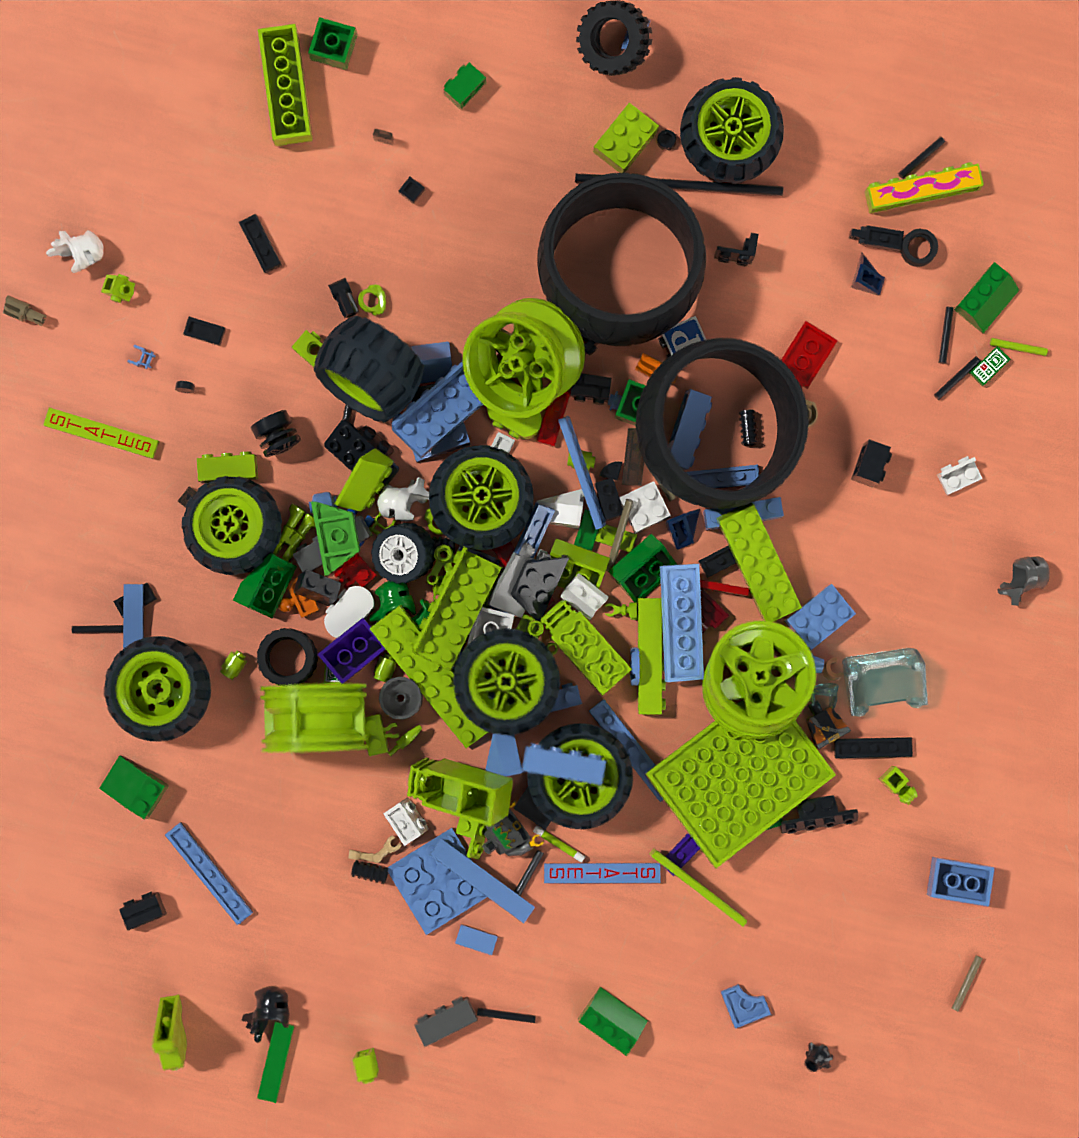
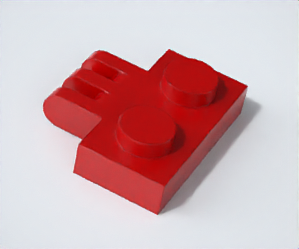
(355, 570)

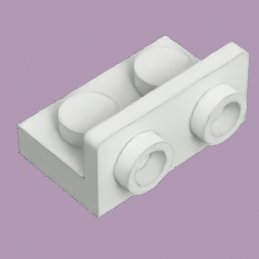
(959, 476)
(584, 596)
(406, 821)

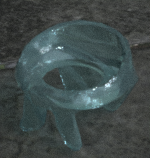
(826, 689)

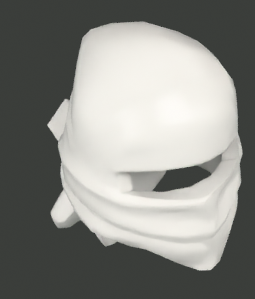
(84, 248)
(398, 501)

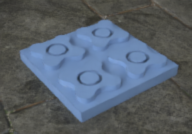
(430, 887)

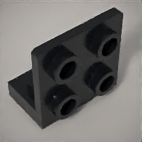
(742, 257)

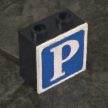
(682, 335)

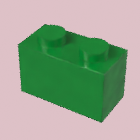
(464, 85)

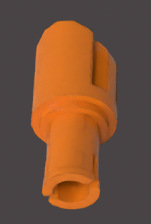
(648, 365)

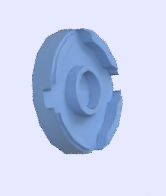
(634, 665)

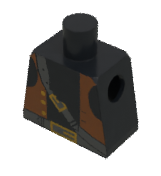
(825, 725)

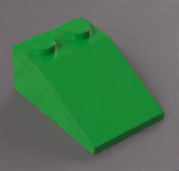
(265, 585)
(133, 787)

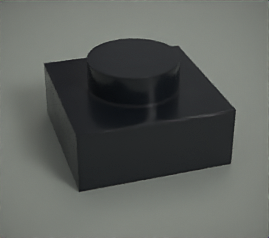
(411, 190)

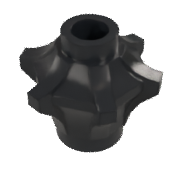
(817, 1057)

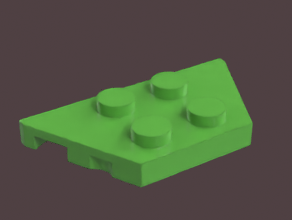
(335, 535)

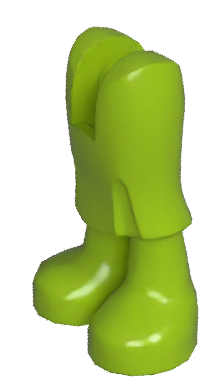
(291, 536)

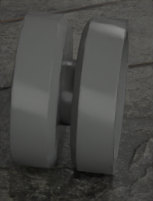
(389, 700)

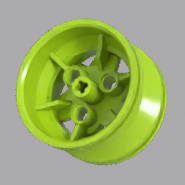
(548, 341)
(758, 680)

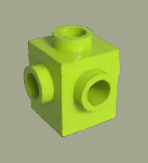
(118, 288)

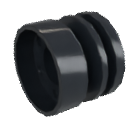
(274, 431)

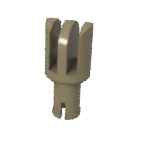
(22, 311)

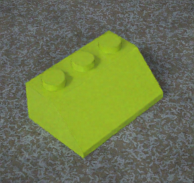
(365, 481)
(581, 561)

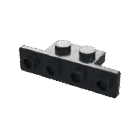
(818, 813)

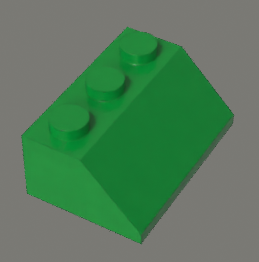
(987, 297)
(640, 569)
(612, 1021)

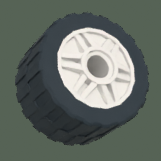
(403, 553)

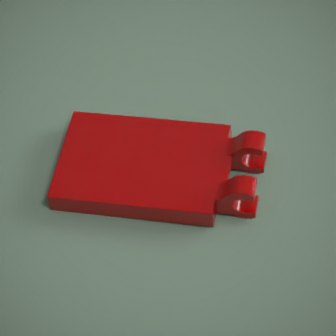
(808, 353)

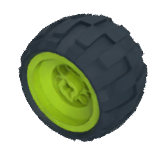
(254, 544)

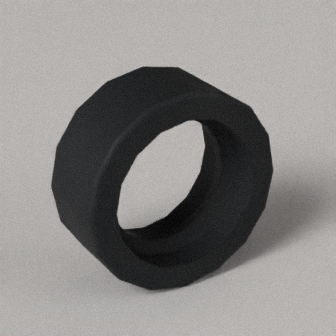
(933, 247)

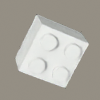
(647, 507)

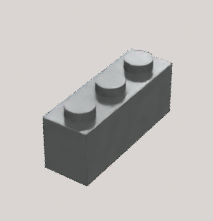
(445, 1021)

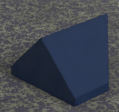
(867, 277)
(683, 528)

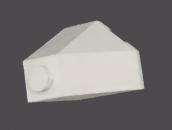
(567, 508)

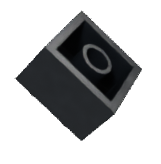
(871, 463)

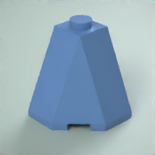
(504, 756)

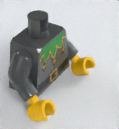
(509, 837)

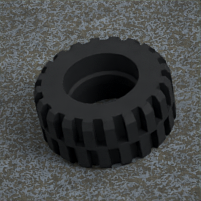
(590, 37)

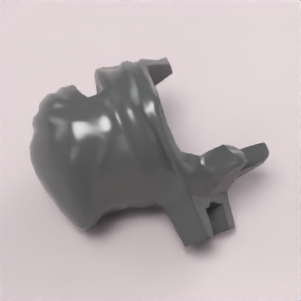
(1027, 575)

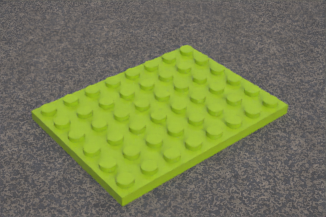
(737, 786)

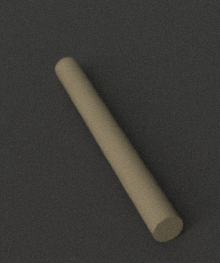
(619, 534)

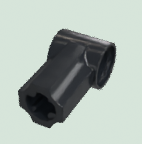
(342, 294)

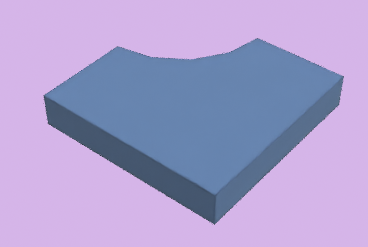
(744, 1007)

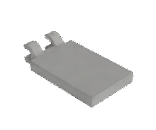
(501, 595)

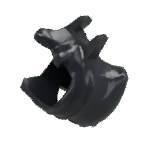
(271, 1005)

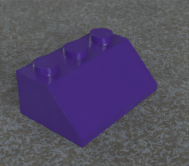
(351, 651)

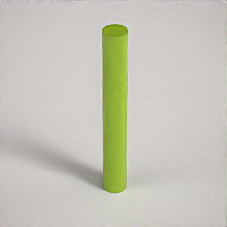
(1018, 346)

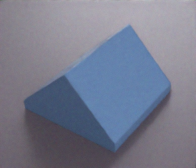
(436, 360)

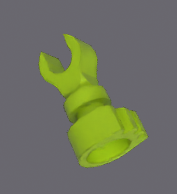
(632, 610)

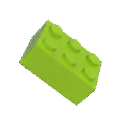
(625, 138)

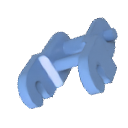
(138, 363)

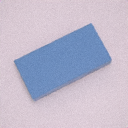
(476, 939)

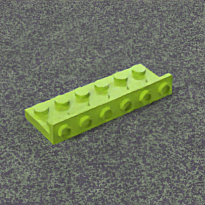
(455, 609)

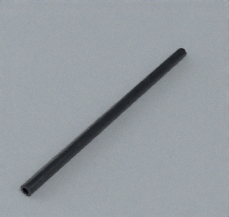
(706, 186)

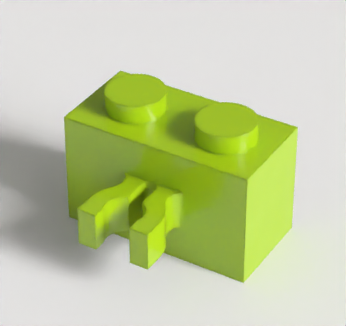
(377, 738)

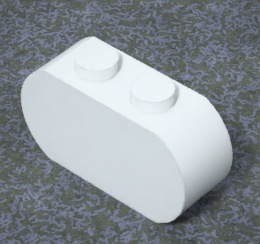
(352, 606)

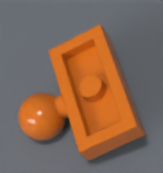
(304, 605)

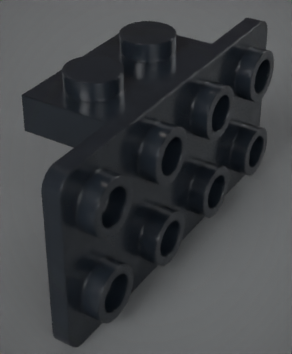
(350, 444)

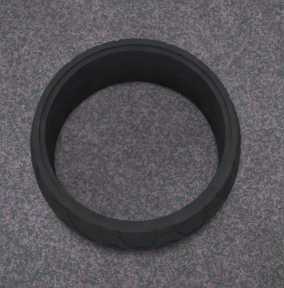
(633, 193)
(788, 405)

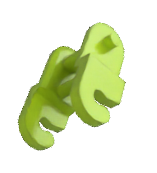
(372, 529)

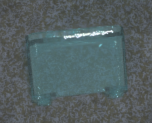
(885, 679)

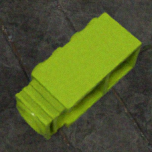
(585, 647)
(461, 790)

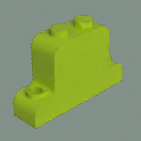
(169, 1034)

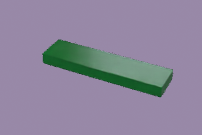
(275, 1062)

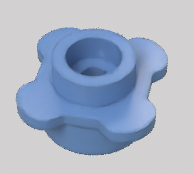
(614, 401)

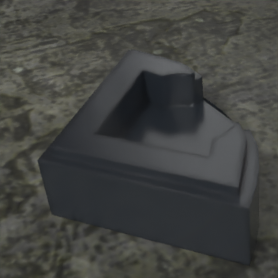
(611, 470)

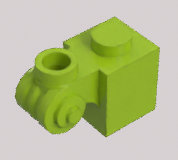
(897, 782)

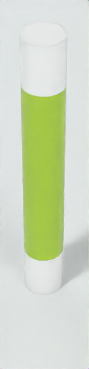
(559, 844)

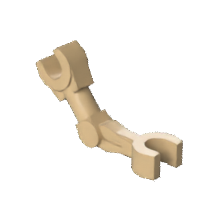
(388, 848)

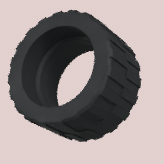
(266, 646)

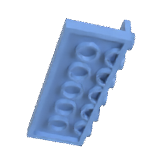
(436, 412)

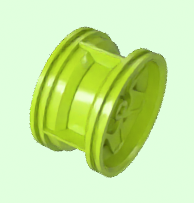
(314, 717)

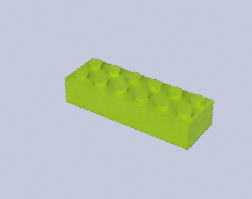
(285, 85)
(758, 562)

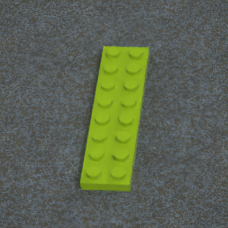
(435, 682)

